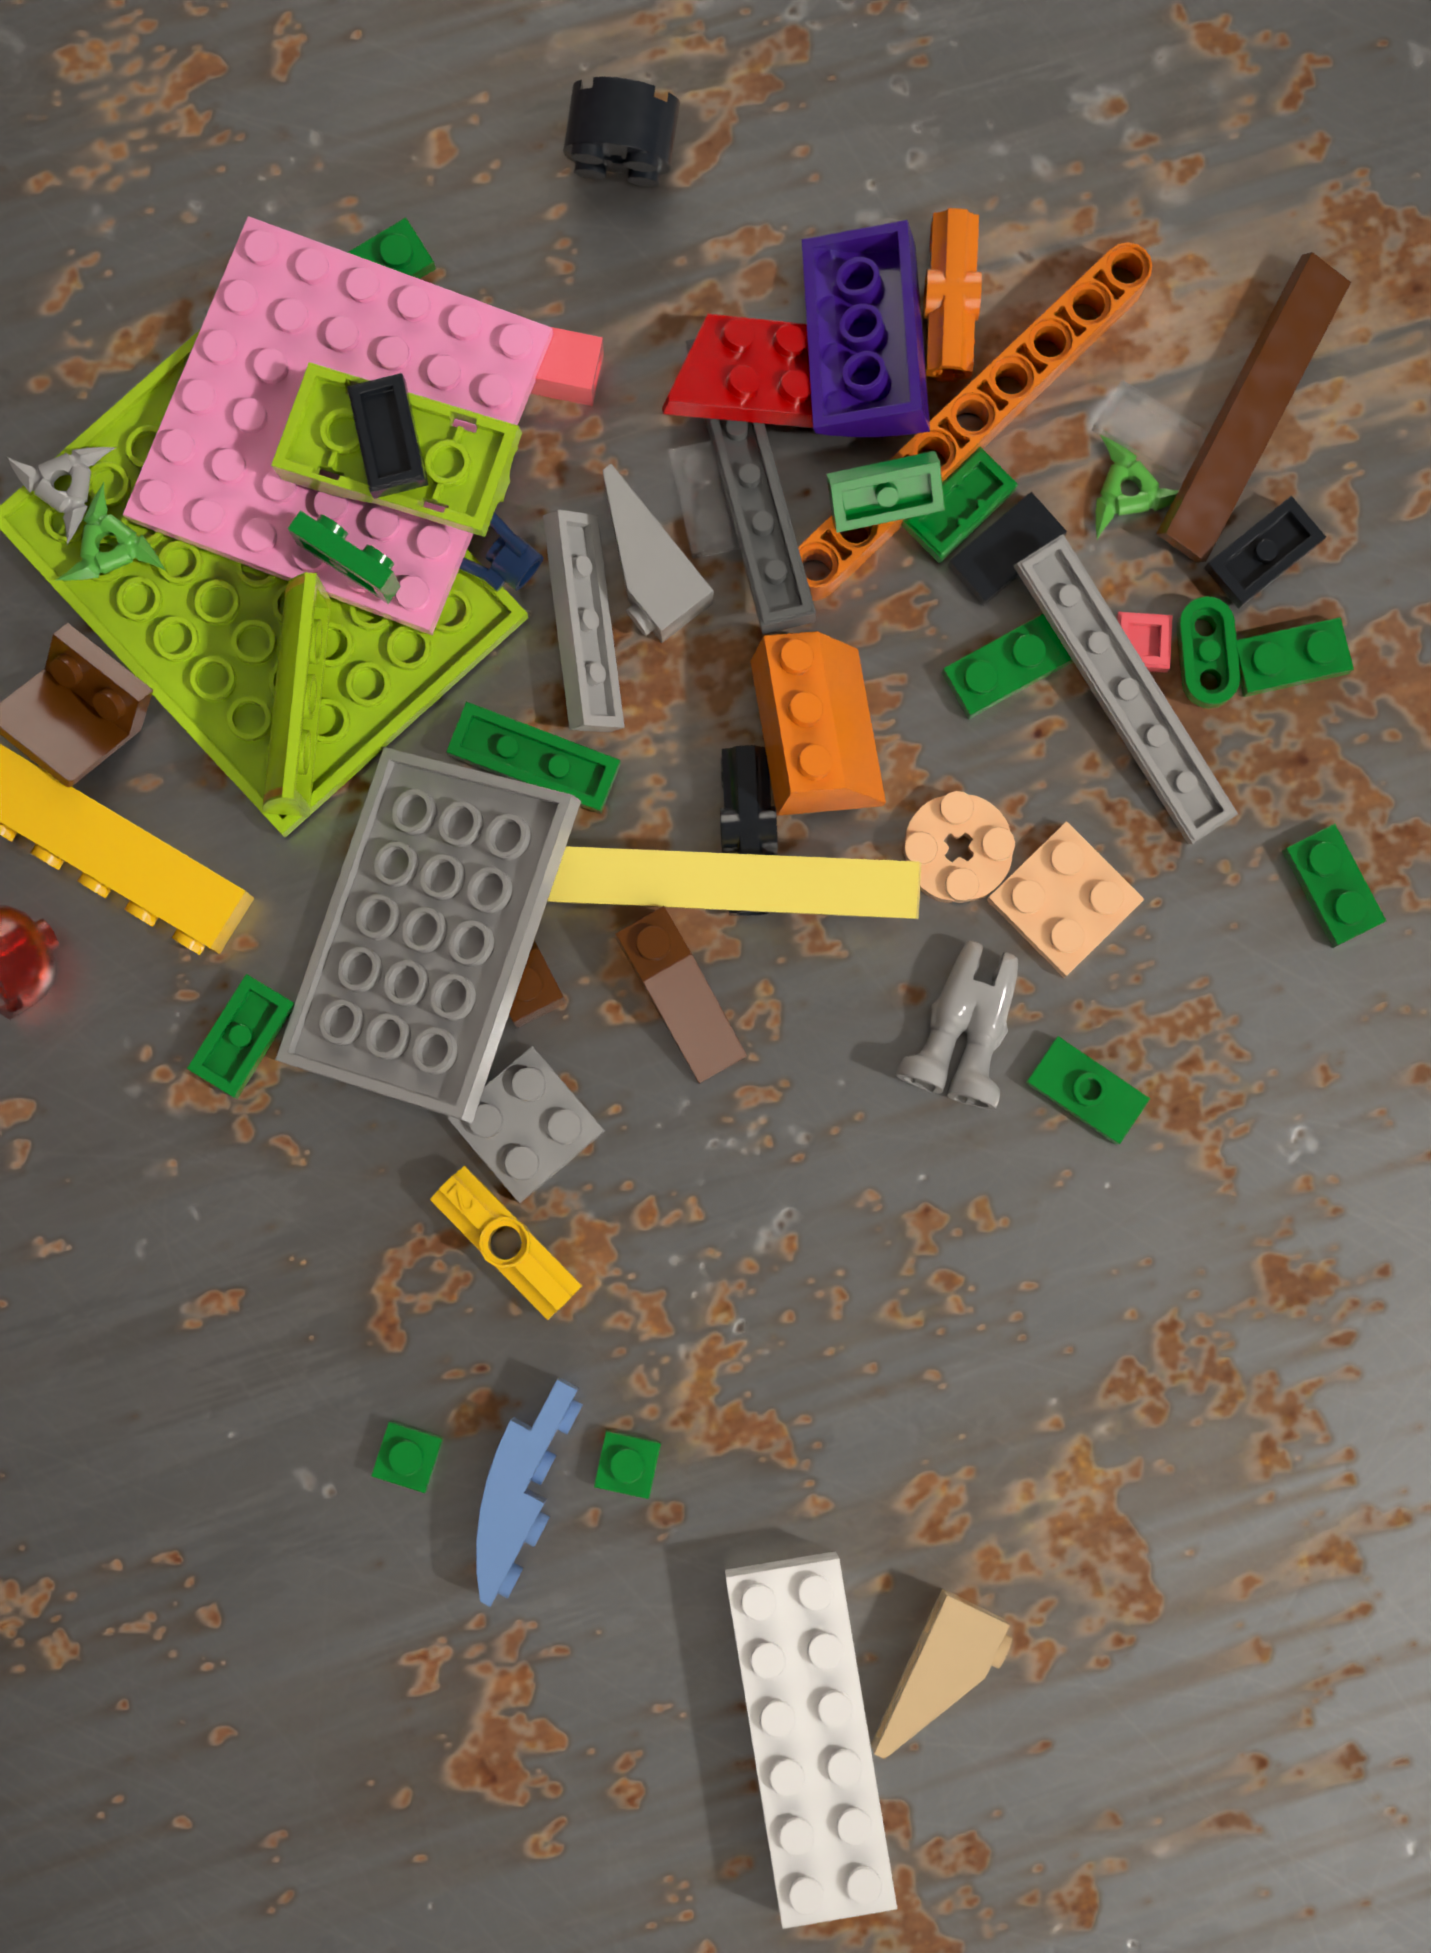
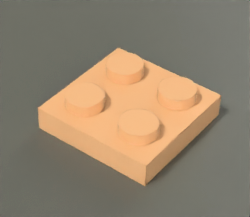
(1065, 899)

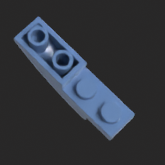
(508, 1508)

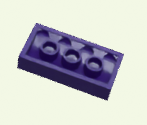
(865, 332)

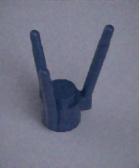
(511, 559)

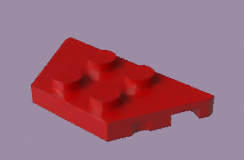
(745, 373)

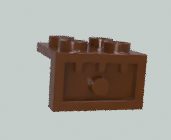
(74, 708)

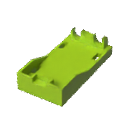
(462, 467)

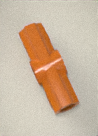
(952, 295)

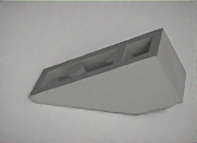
(657, 575)

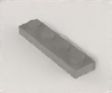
(583, 621)

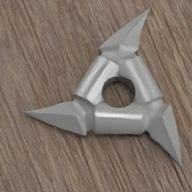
(69, 501)

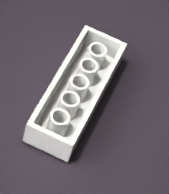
(810, 1740)

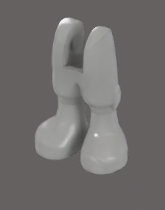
(968, 1008)

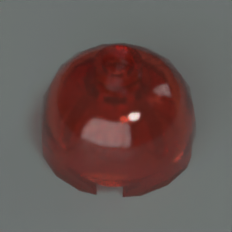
(25, 960)

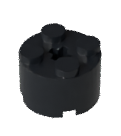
(621, 130)

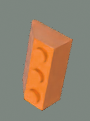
(816, 724)

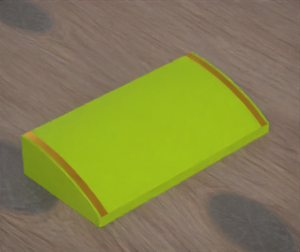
(297, 697)

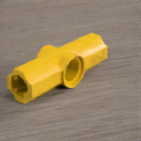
(479, 1216)

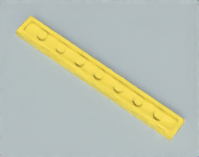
(738, 882)

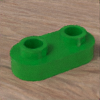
(1209, 654)

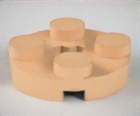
(990, 844)

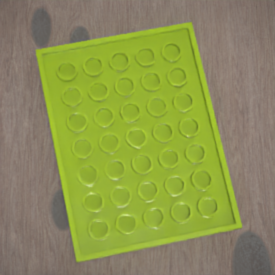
(213, 626)

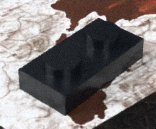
(1265, 552)

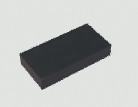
(387, 435)
(989, 560)

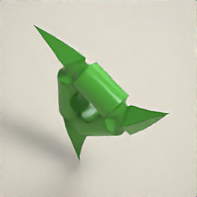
(1112, 499)
(101, 525)

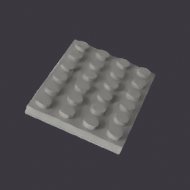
(428, 932)

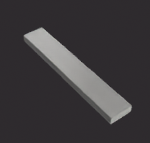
(1125, 689)

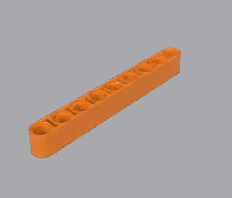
(994, 407)

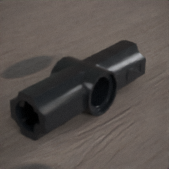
(747, 818)

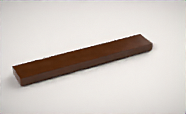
(1253, 408)

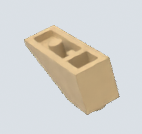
(945, 1665)

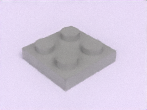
(528, 1125)

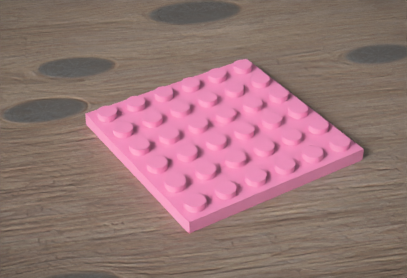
(270, 317)

